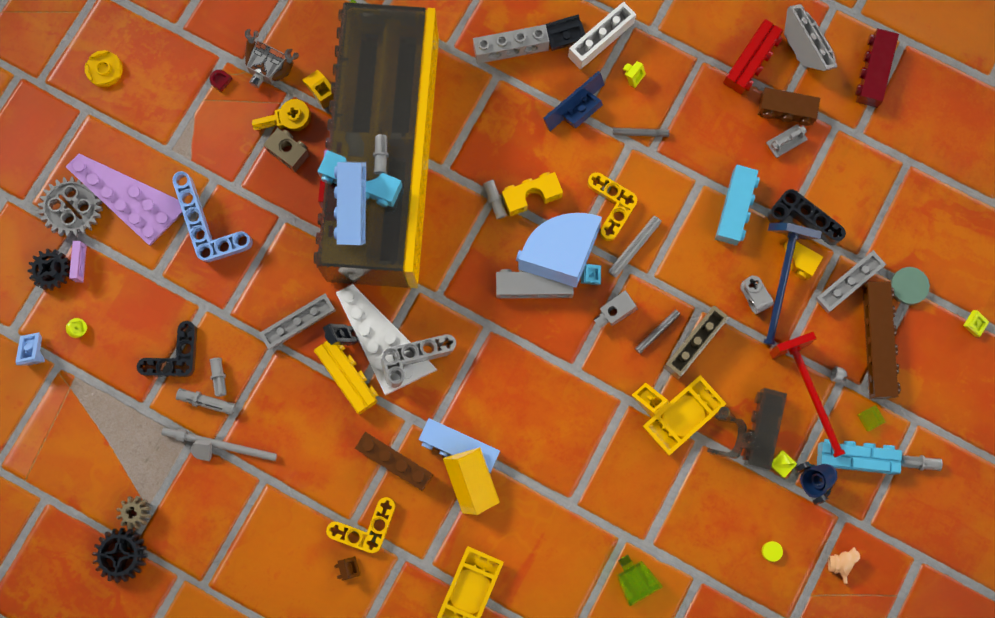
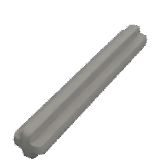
(633, 248)

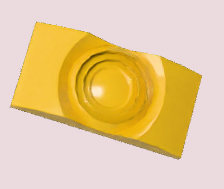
(684, 415)
(471, 585)

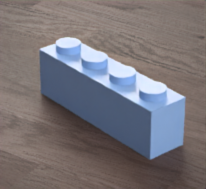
(350, 203)
(453, 442)

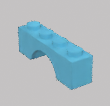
(382, 189)

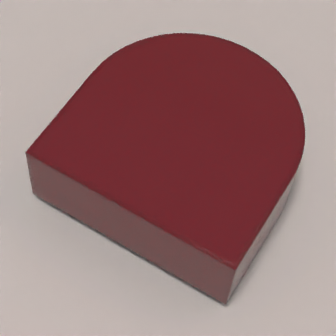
(220, 79)

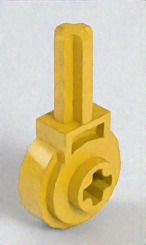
(284, 117)

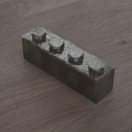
(766, 427)

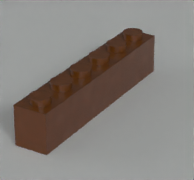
(880, 340)

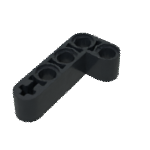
(809, 220)

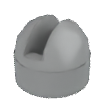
(838, 374)

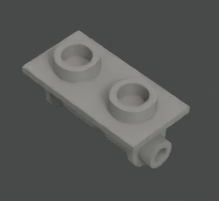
(787, 140)

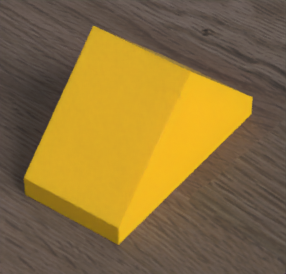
(650, 399)

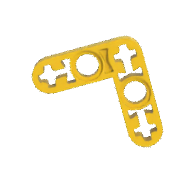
(619, 207)
(365, 536)

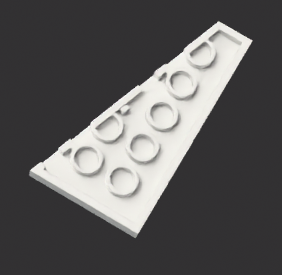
(376, 336)

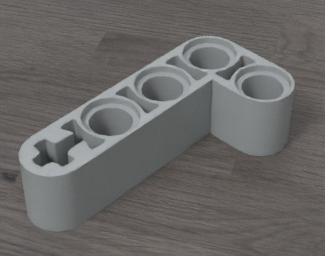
(419, 356)

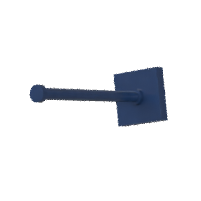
(794, 233)

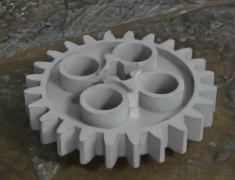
(57, 218)

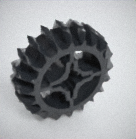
(119, 562)

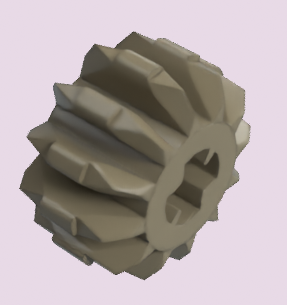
(139, 507)

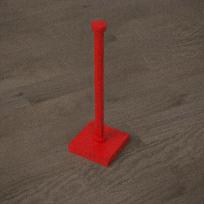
(794, 347)

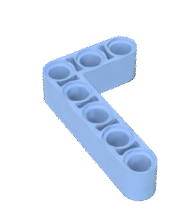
(201, 224)

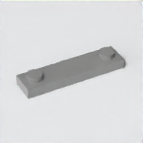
(850, 281)
(297, 321)

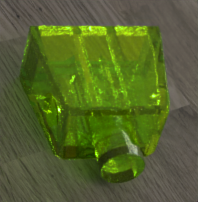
(636, 580)

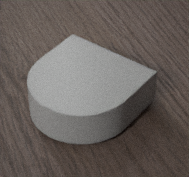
(202, 450)

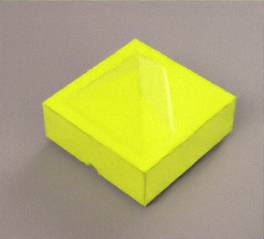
(976, 323)
(783, 464)

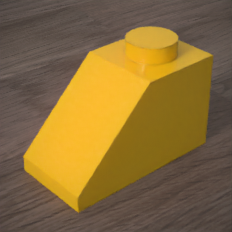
(804, 261)

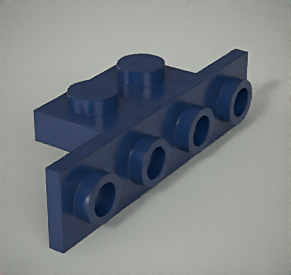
(578, 105)

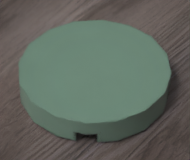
(910, 285)

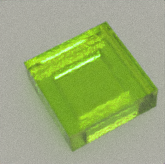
(871, 418)

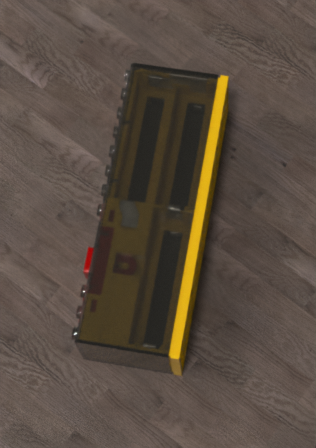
(386, 89)

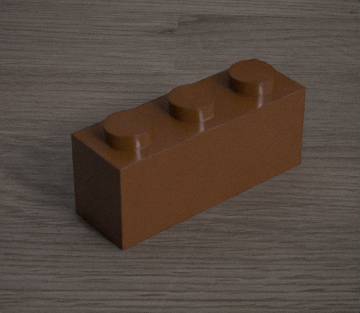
(789, 106)

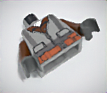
(266, 62)

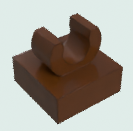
(348, 568)

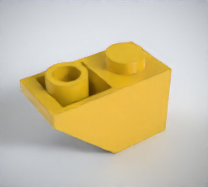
(319, 87)

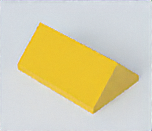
(471, 481)

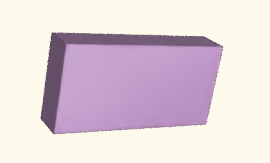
(78, 261)

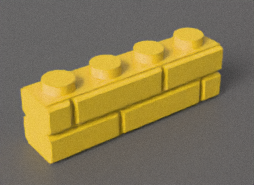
(346, 376)

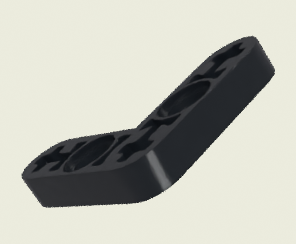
(180, 358)

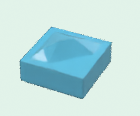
(591, 274)

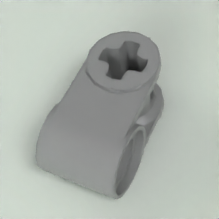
(757, 296)

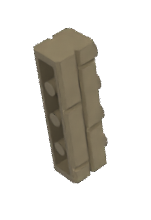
(696, 342)

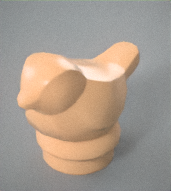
(843, 563)

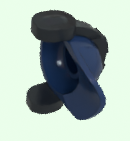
(817, 480)

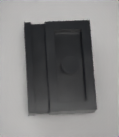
(564, 32)

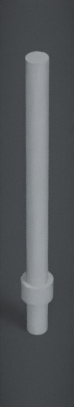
(183, 435)

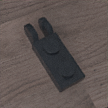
(339, 334)

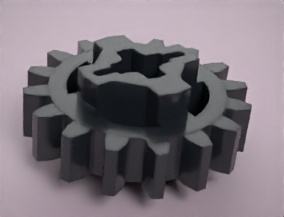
(41, 274)

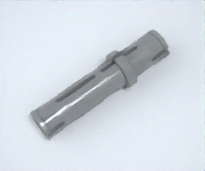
(199, 399)

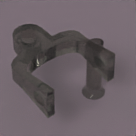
(742, 438)

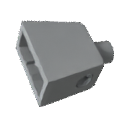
(623, 305)

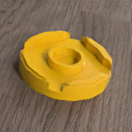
(103, 68)

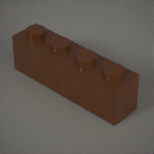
(394, 461)

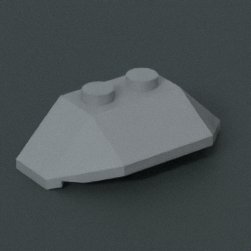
(808, 40)

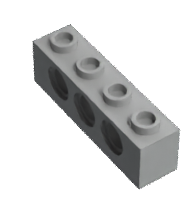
(511, 44)

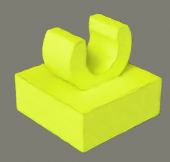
(634, 73)

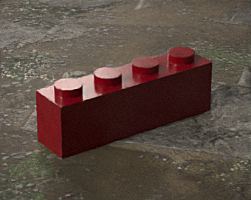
(877, 67)

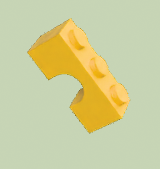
(546, 186)

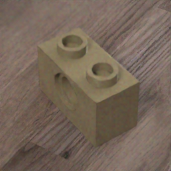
(293, 158)

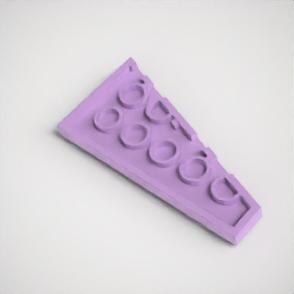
(137, 204)

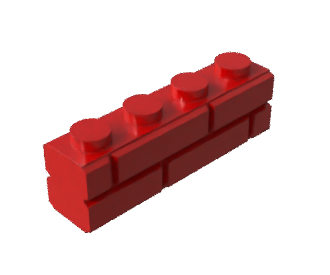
(753, 56)

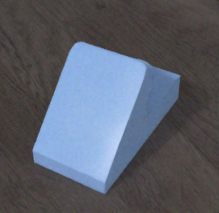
(29, 350)

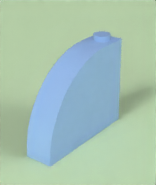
(560, 247)

